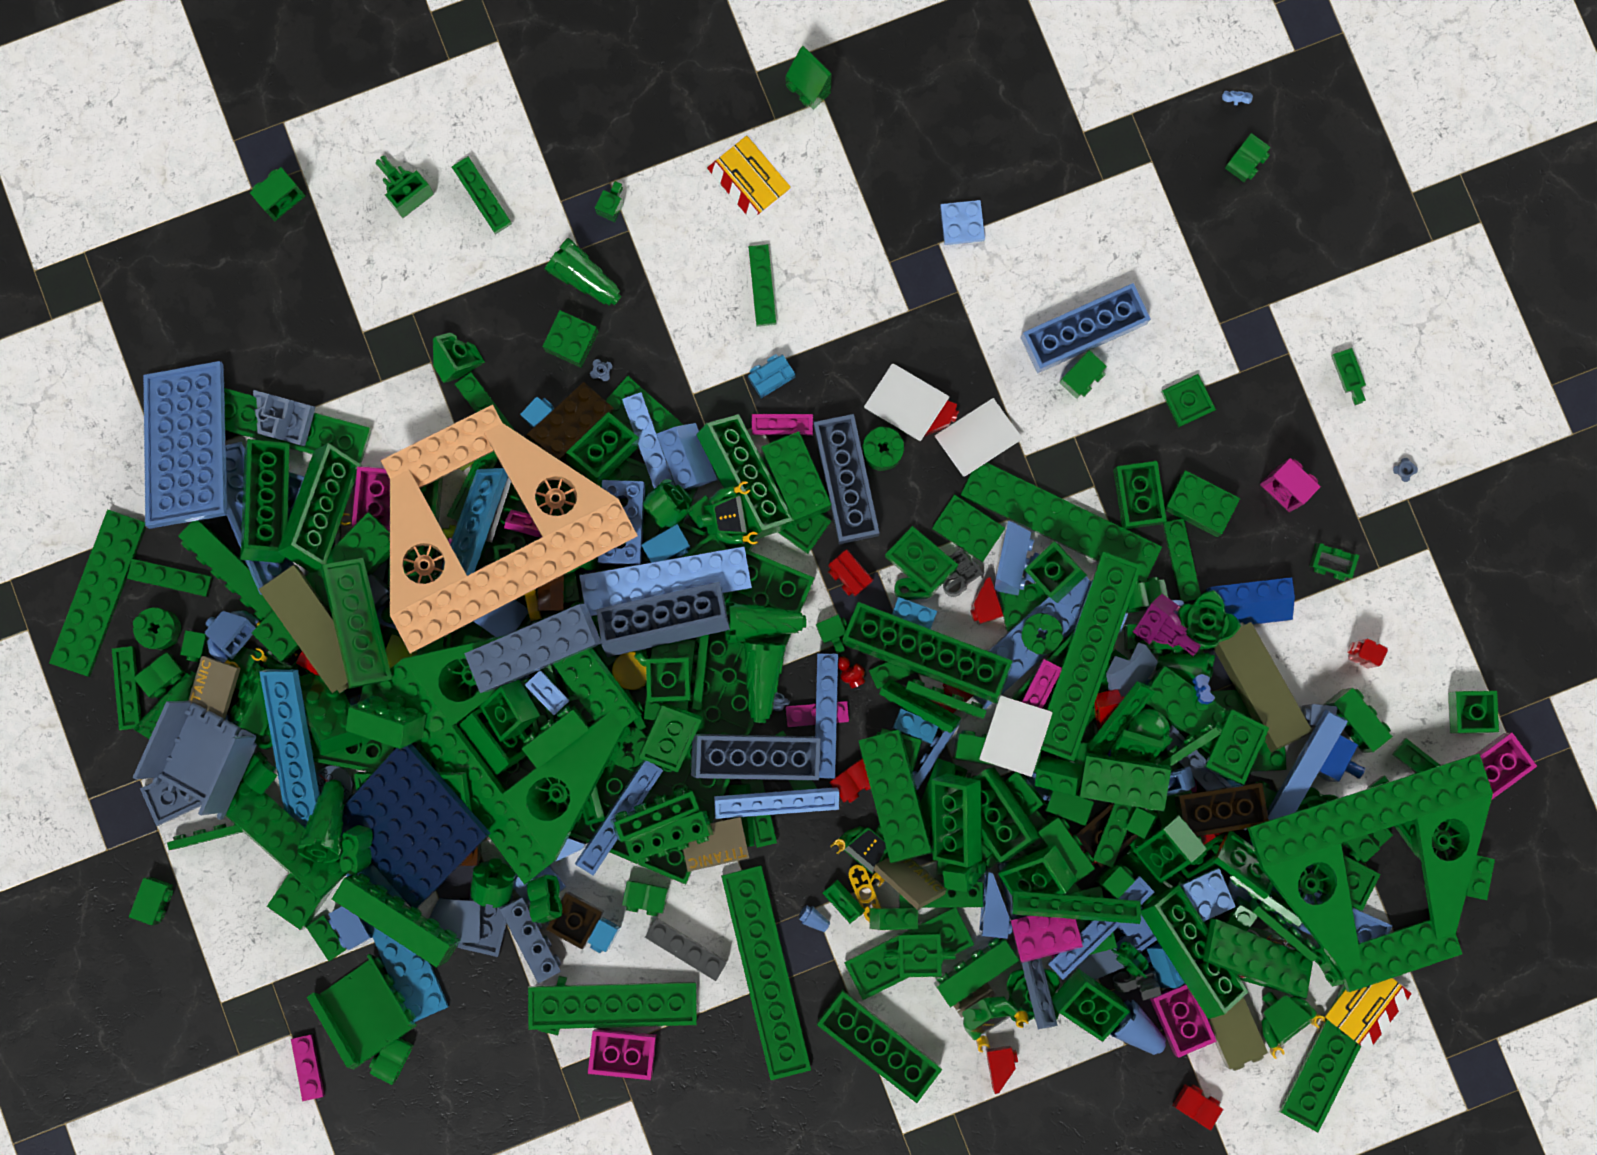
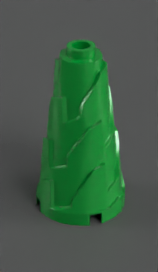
(575, 268)
(760, 622)
(763, 669)
(179, 692)
(324, 826)

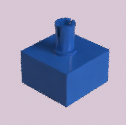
(1340, 761)

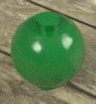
(1153, 725)

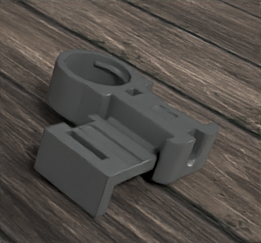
(966, 573)
(1148, 985)

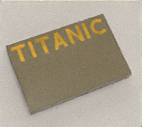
(214, 685)
(723, 847)
(910, 881)

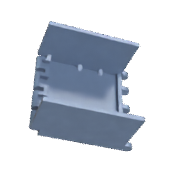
(197, 755)

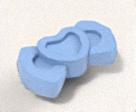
(1237, 97)

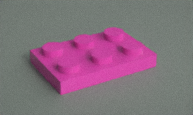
(1045, 936)

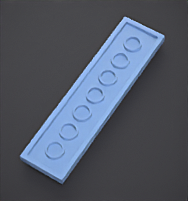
(667, 576)

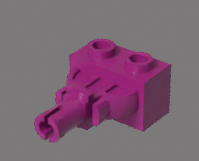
(1164, 626)

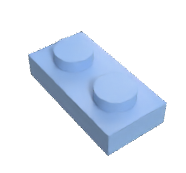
(547, 692)

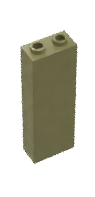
(308, 624)
(1262, 687)
(1238, 1037)

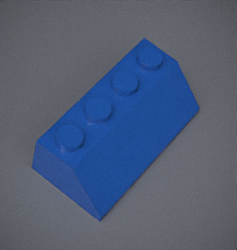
(1259, 600)

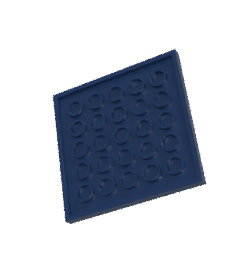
(415, 824)

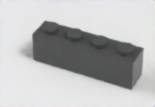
(686, 949)

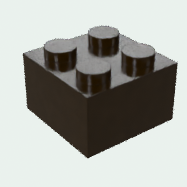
(576, 921)

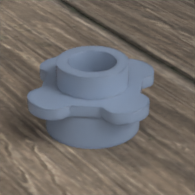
(601, 365)
(1411, 469)
(779, 702)

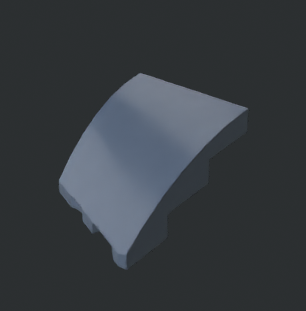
(283, 418)
(1125, 673)
(458, 916)

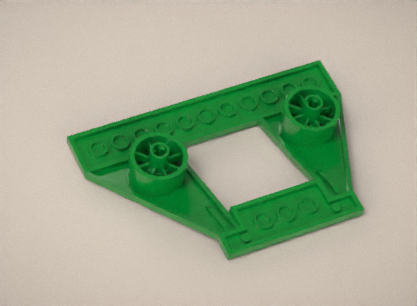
(524, 818)
(1287, 845)

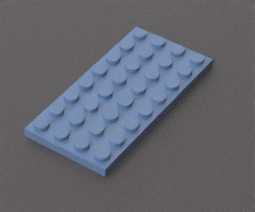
(184, 445)

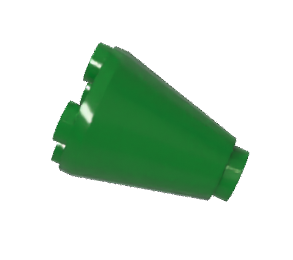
(1187, 665)

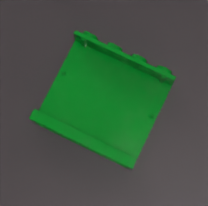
(363, 1012)

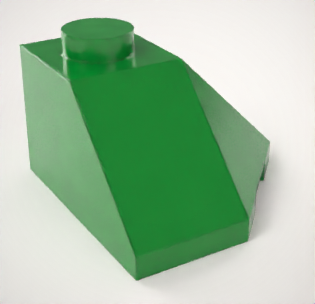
(453, 357)

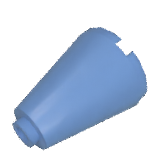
(1139, 1030)

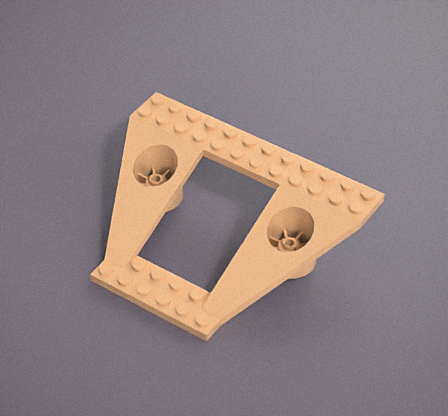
(454, 599)

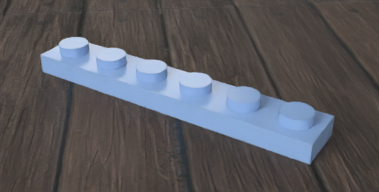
(648, 440)
(776, 803)

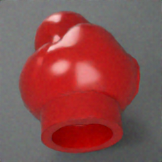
(852, 675)

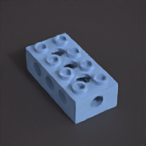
(635, 494)

